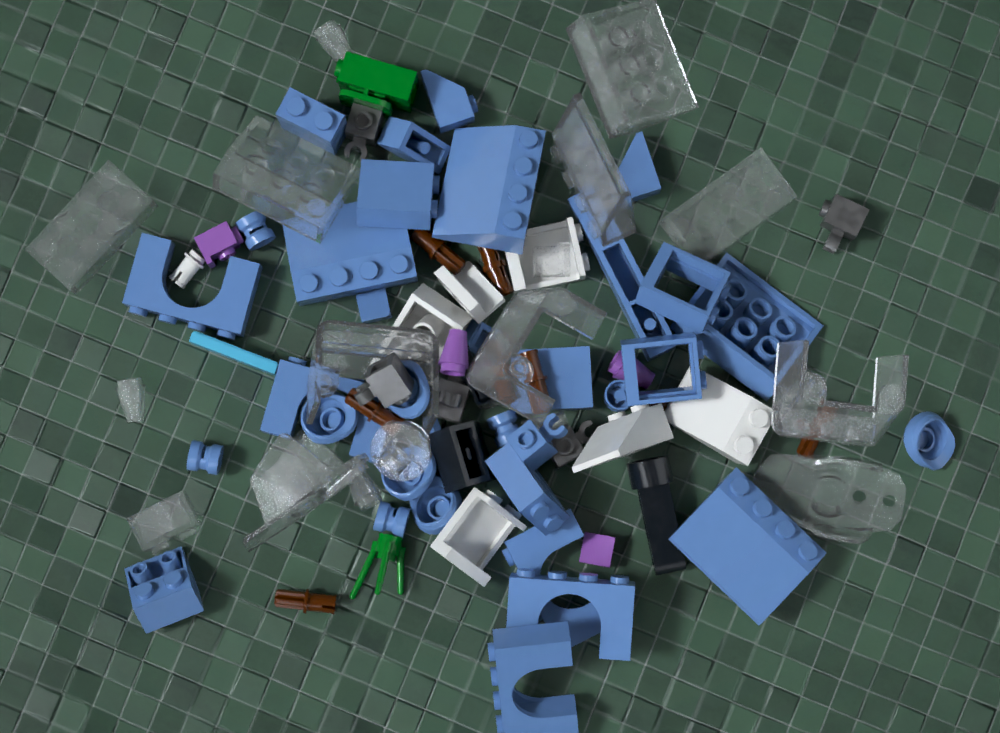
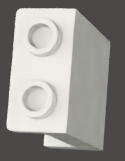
(521, 266)
(476, 533)

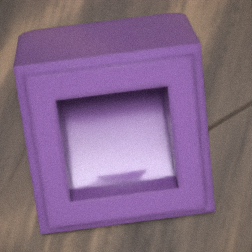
(597, 549)

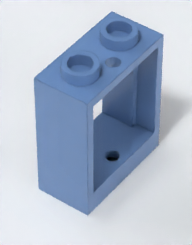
(689, 268)
(698, 377)

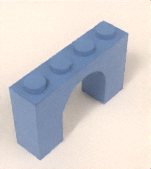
(225, 313)
(290, 394)
(530, 551)
(611, 598)
(518, 653)

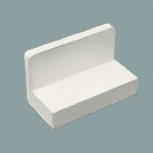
(471, 291)

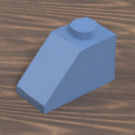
(448, 101)
(413, 143)
(639, 170)

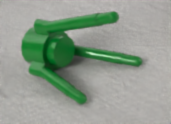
(388, 549)

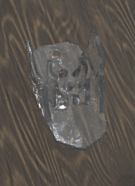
(296, 480)
(820, 494)

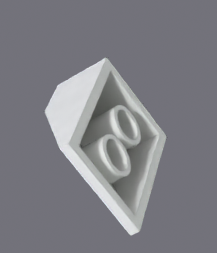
(434, 313)
(722, 419)
(625, 436)

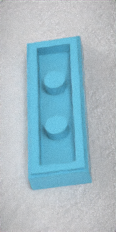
(234, 352)

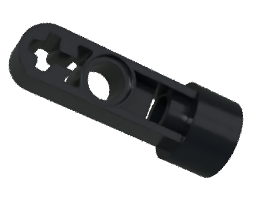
(652, 481)

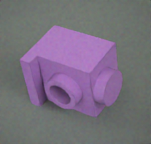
(219, 243)

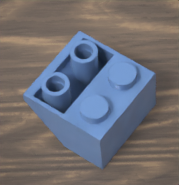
(163, 590)

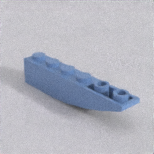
(625, 281)

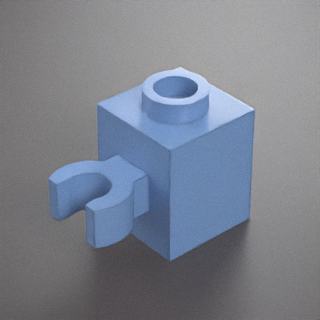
(534, 443)

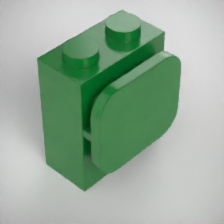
(375, 84)

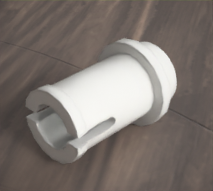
(187, 268)

